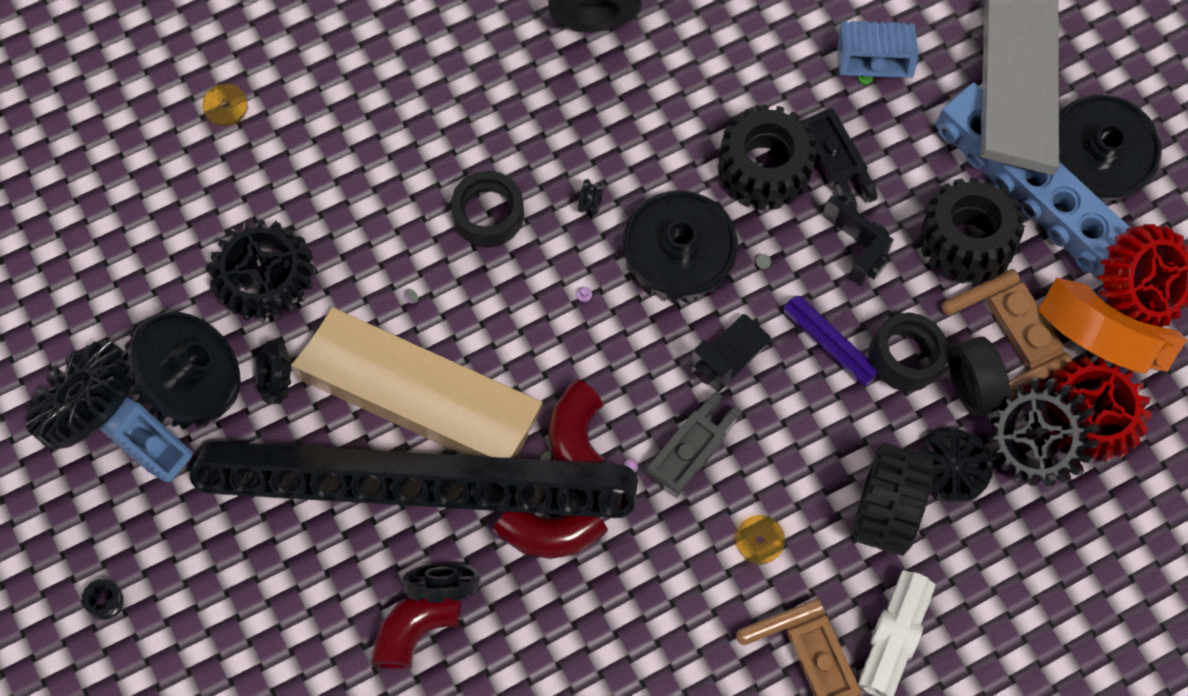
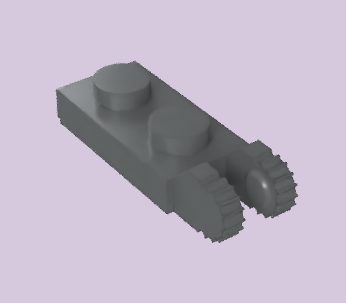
(691, 447)

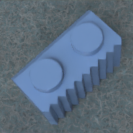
(877, 49)
(147, 440)

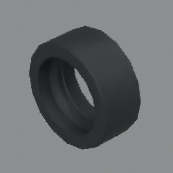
(484, 182)
(921, 330)
(978, 375)

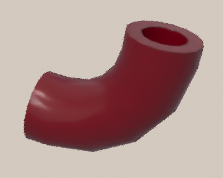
(571, 424)
(548, 536)
(406, 626)

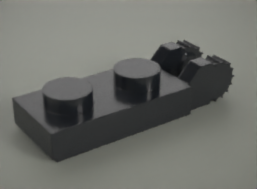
(840, 157)

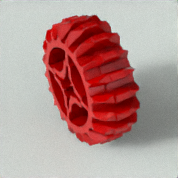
(1147, 274)
(1127, 418)

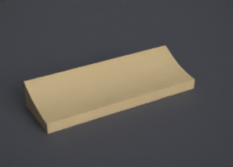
(416, 388)

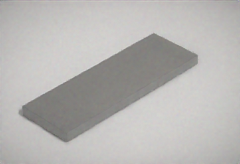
(1021, 84)

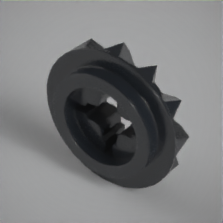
(273, 372)

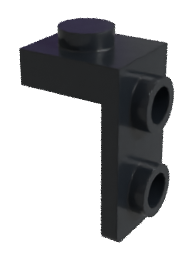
(868, 234)
(729, 353)

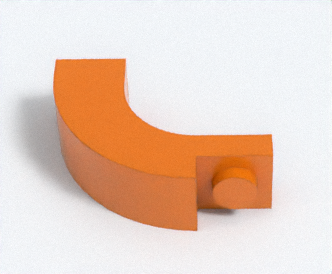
(1106, 332)

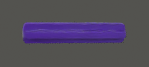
(830, 340)

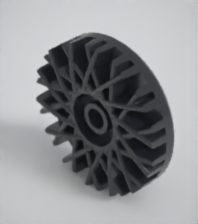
(1109, 145)
(677, 268)
(182, 369)
(80, 398)

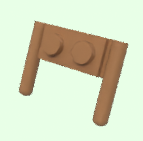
(1021, 322)
(813, 645)

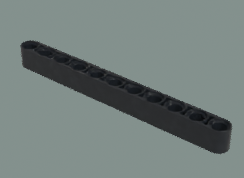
(228, 467)

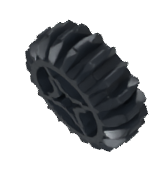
(230, 277)
(1044, 447)

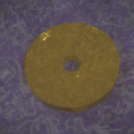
(225, 94)
(764, 527)

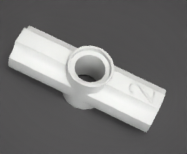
(896, 634)

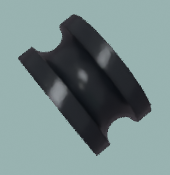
(590, 197)
(92, 593)

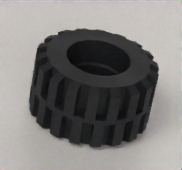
(593, 14)
(766, 130)
(978, 206)
(893, 499)

